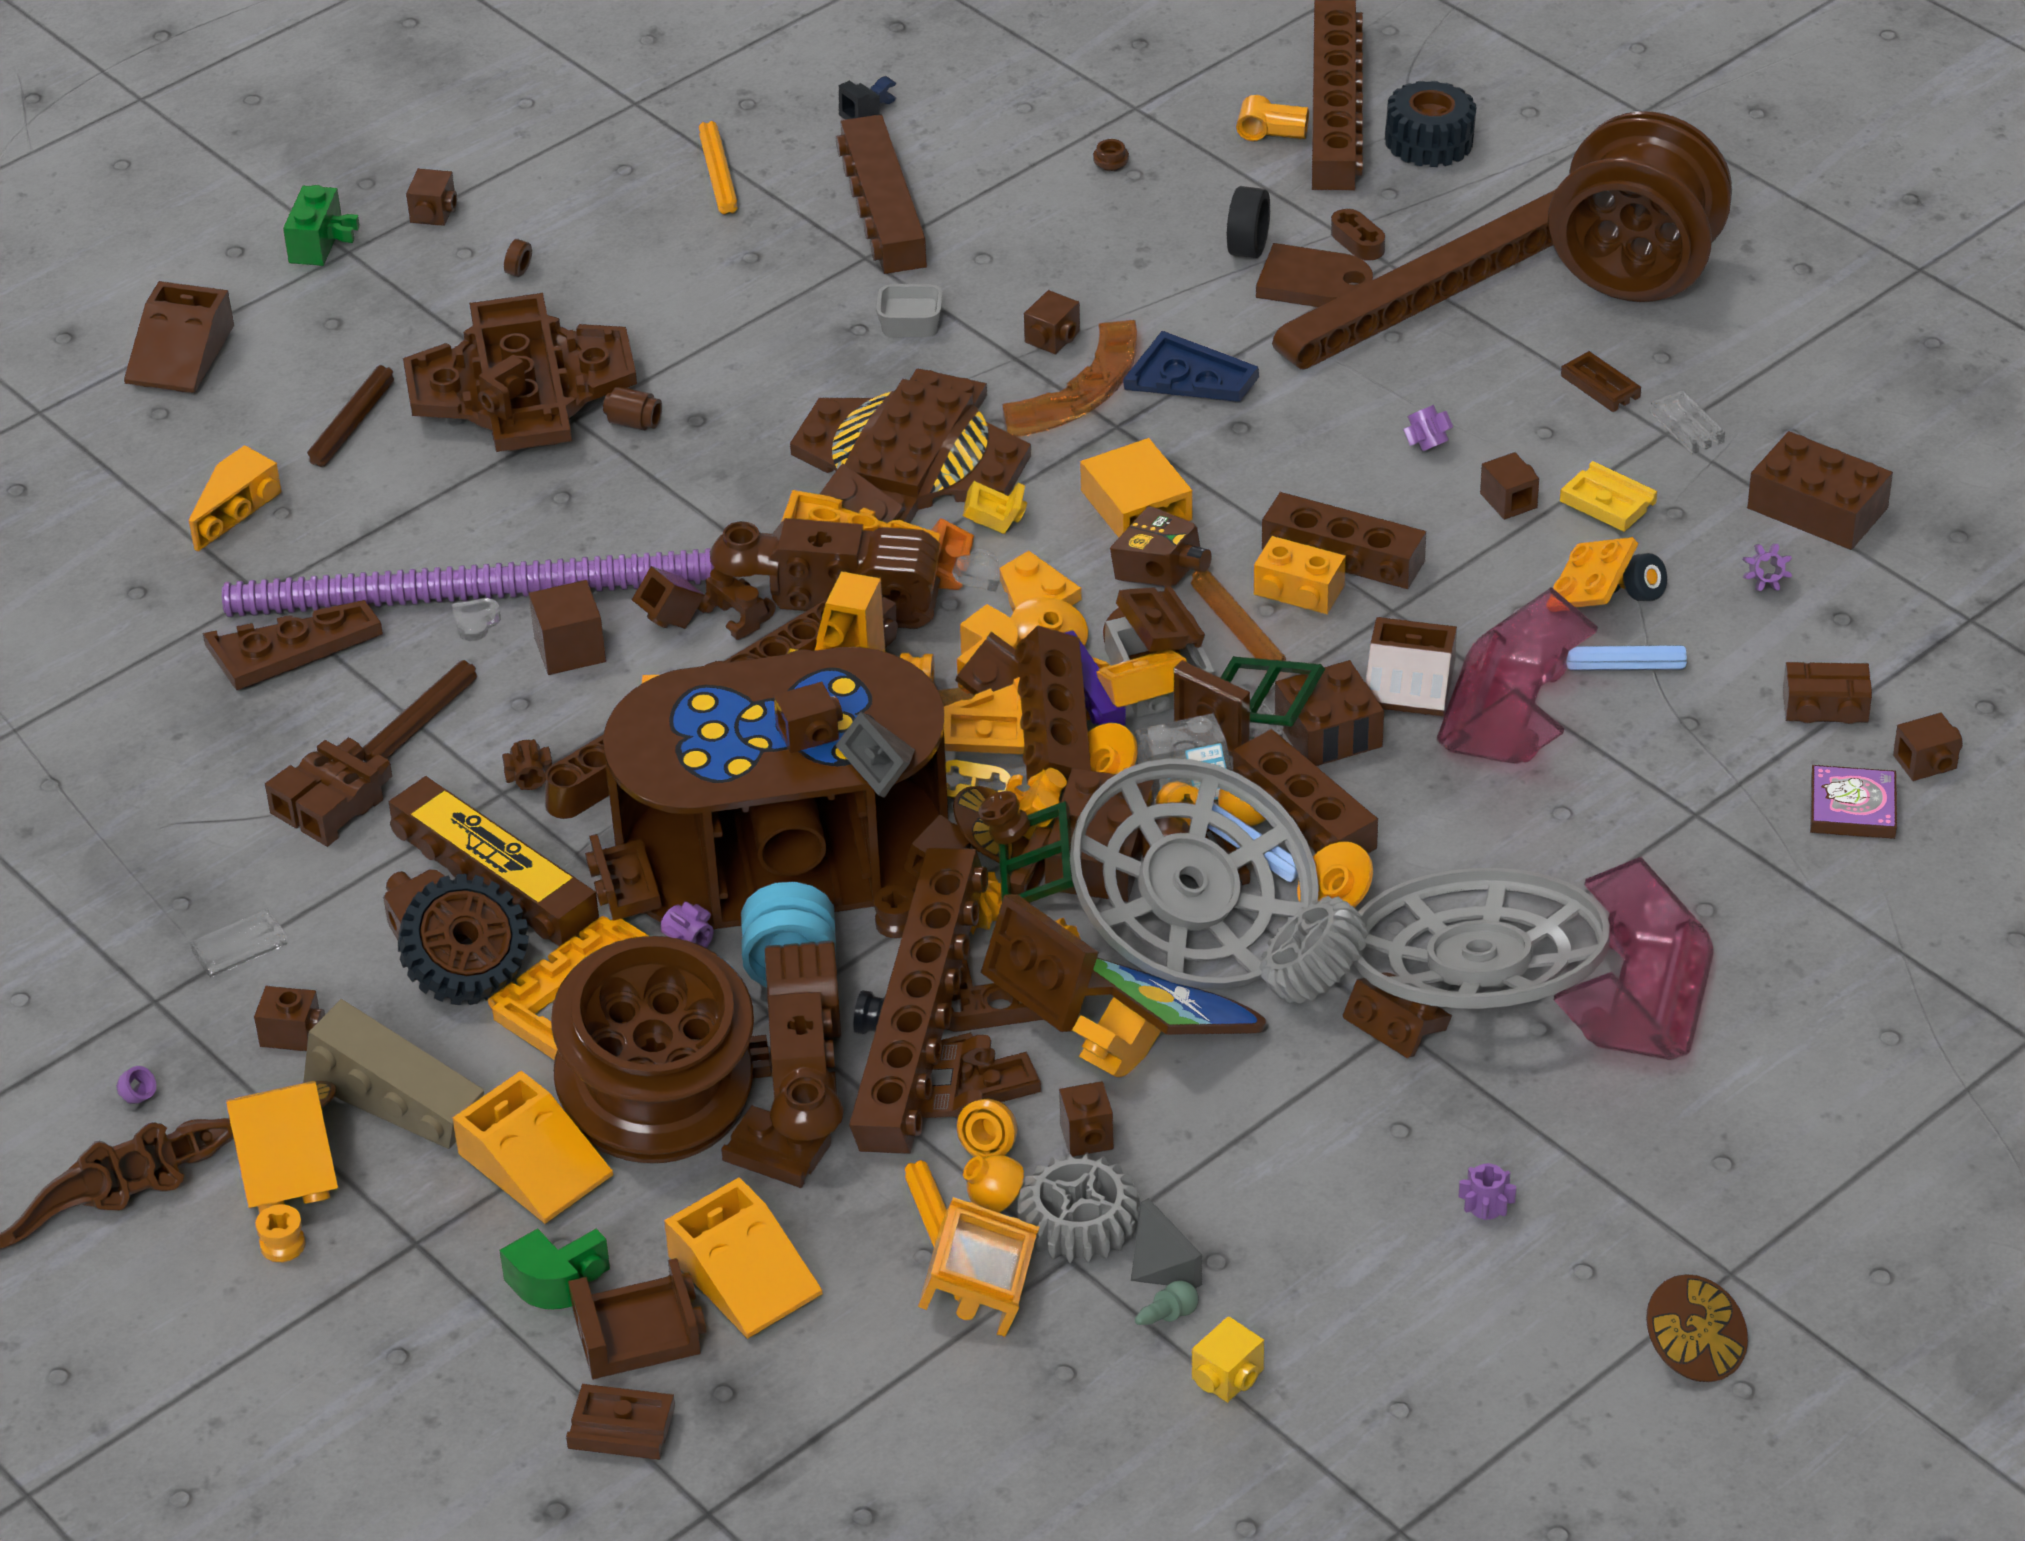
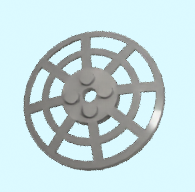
(1192, 856)
(1485, 949)

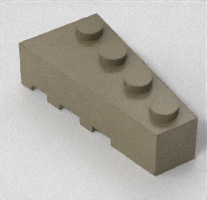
(387, 1074)

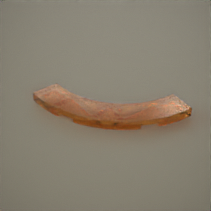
(1085, 391)

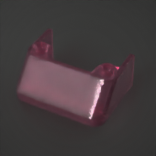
(1497, 688)
(1662, 971)

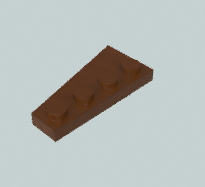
(292, 642)

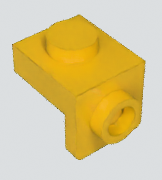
(994, 508)

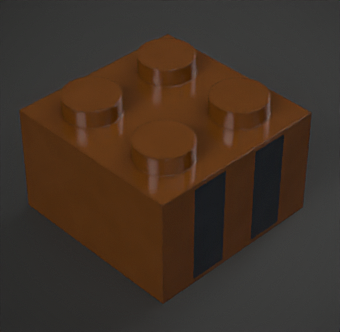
(1337, 718)

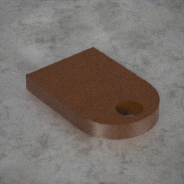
(1309, 275)

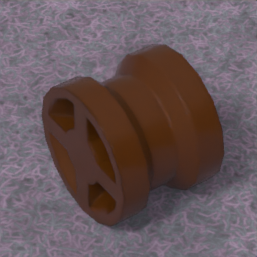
(1004, 817)
(892, 909)

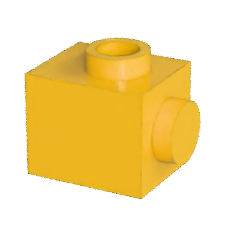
(1228, 1359)

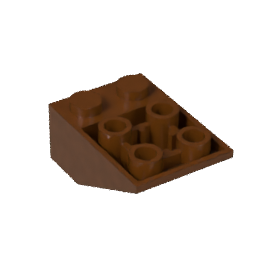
(179, 336)

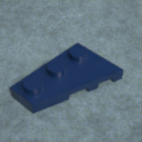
(1191, 370)

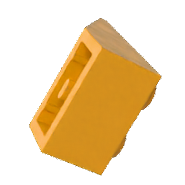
(529, 1147)
(740, 1257)

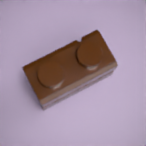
(1827, 692)

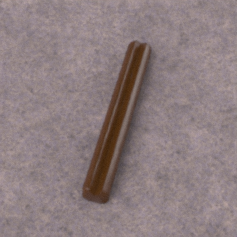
(350, 416)
(421, 711)

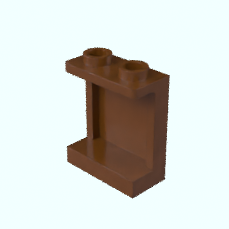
(637, 1323)

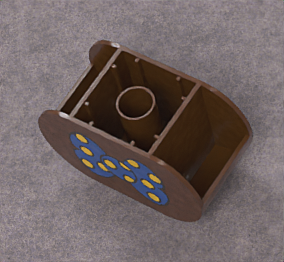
(734, 811)

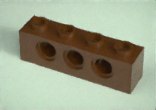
(1371, 544)
(1052, 702)
(1308, 795)

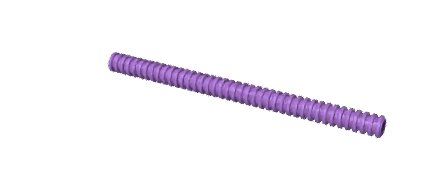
(456, 583)

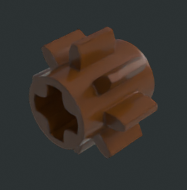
(527, 764)

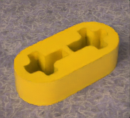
(975, 772)

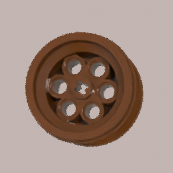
(1660, 211)
(644, 1082)

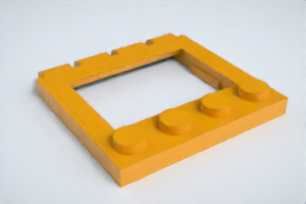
(517, 1005)

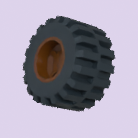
(1430, 123)

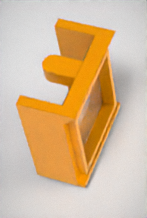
(980, 1260)

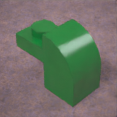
(542, 1272)

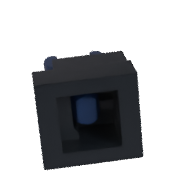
(860, 101)

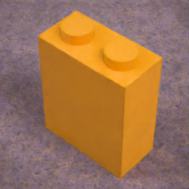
(1130, 480)
(282, 1146)

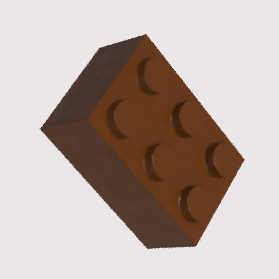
(1819, 490)
(1102, 827)

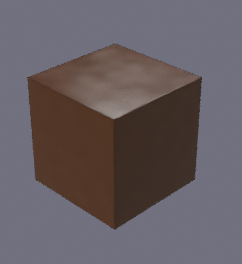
(567, 627)

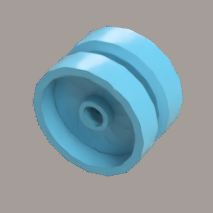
(783, 916)

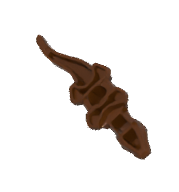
(109, 1174)

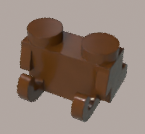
(730, 592)

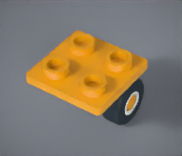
(1604, 567)

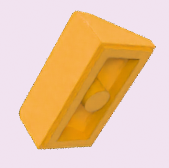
(1140, 677)

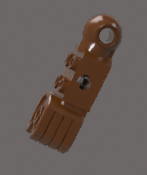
(810, 554)
(801, 1018)

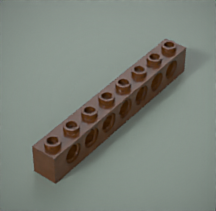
(1337, 95)
(918, 1001)

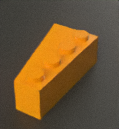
(853, 614)

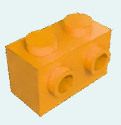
(1299, 575)

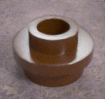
(1111, 154)

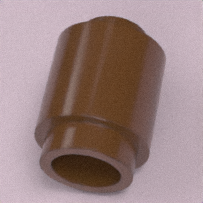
(632, 408)

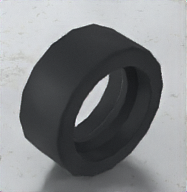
(1248, 221)

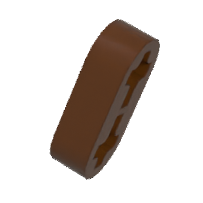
(1358, 234)

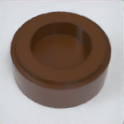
(517, 257)

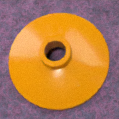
(1049, 610)
(1112, 748)
(1343, 871)

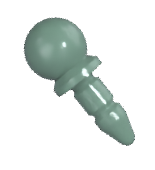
(1175, 1300)

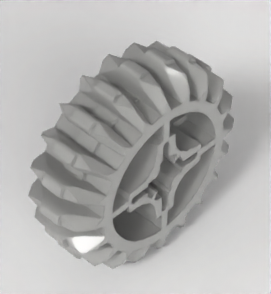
(1313, 949)
(1079, 1207)

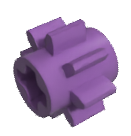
(1428, 428)
(1757, 573)
(688, 923)
(1487, 1191)

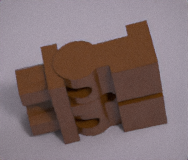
(328, 789)

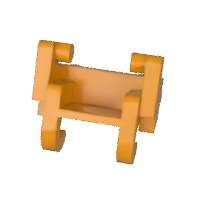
(1043, 793)

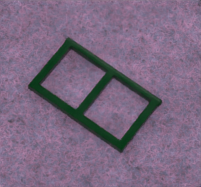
(1273, 669)
(1062, 846)

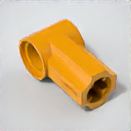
(1262, 118)

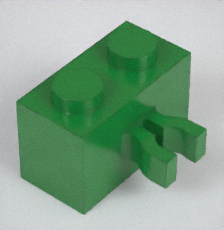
(316, 224)

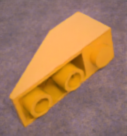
(233, 492)

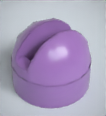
(142, 1091)

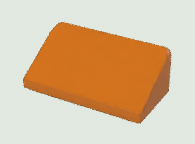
(953, 544)

